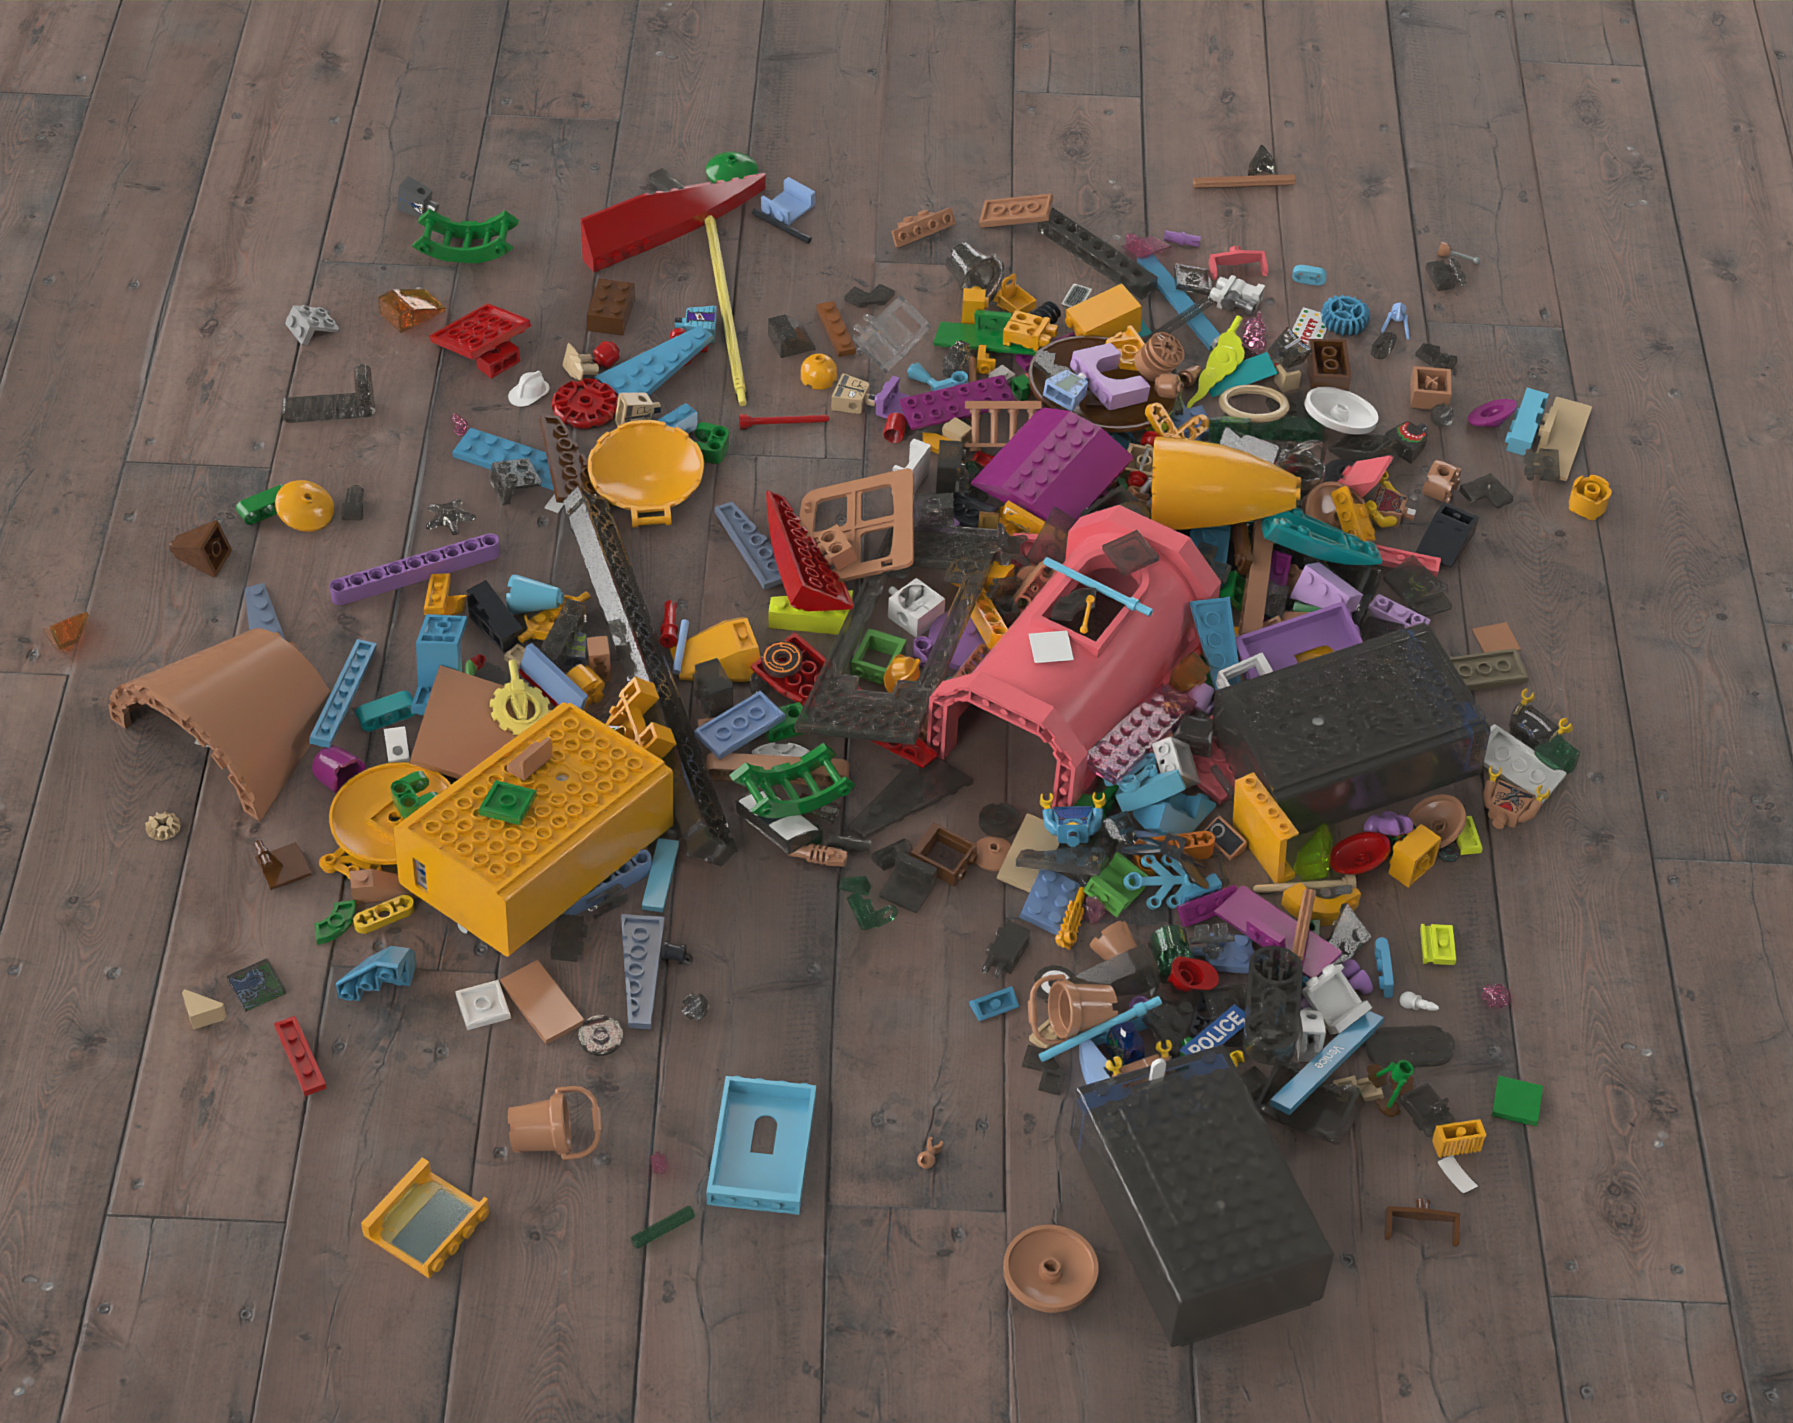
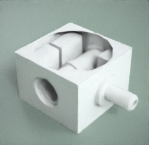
(915, 607)

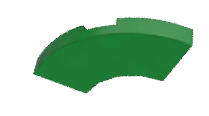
(337, 922)

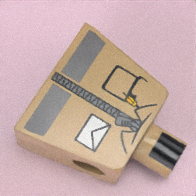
(851, 395)
(635, 407)

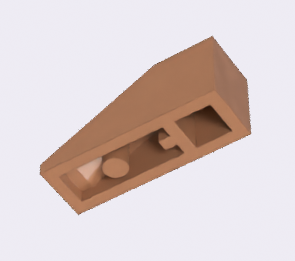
(376, 886)

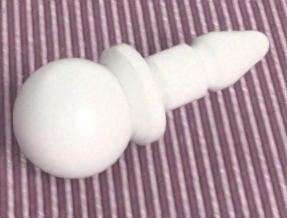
(1410, 1000)

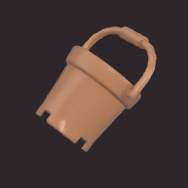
(1072, 1007)
(548, 1126)

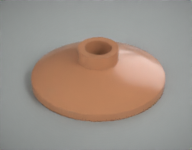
(992, 859)

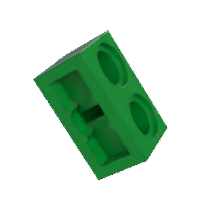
(786, 728)

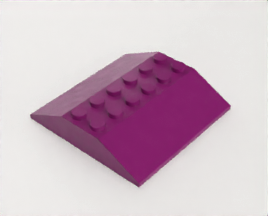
(1054, 463)

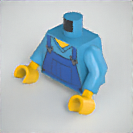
(1073, 823)

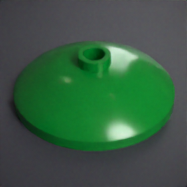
(730, 165)

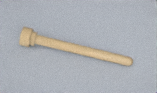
(1281, 887)

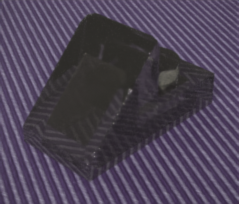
(1261, 162)

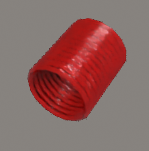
(895, 427)

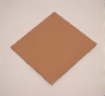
(1496, 637)

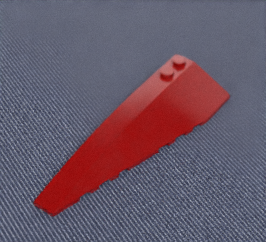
(800, 562)
(800, 685)

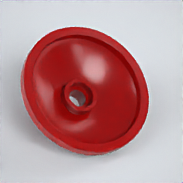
(1360, 853)

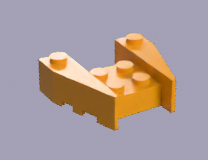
(628, 714)

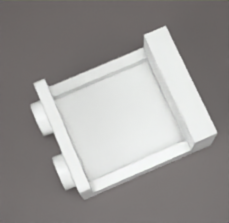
(918, 461)
(1335, 999)

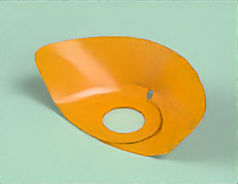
(455, 605)

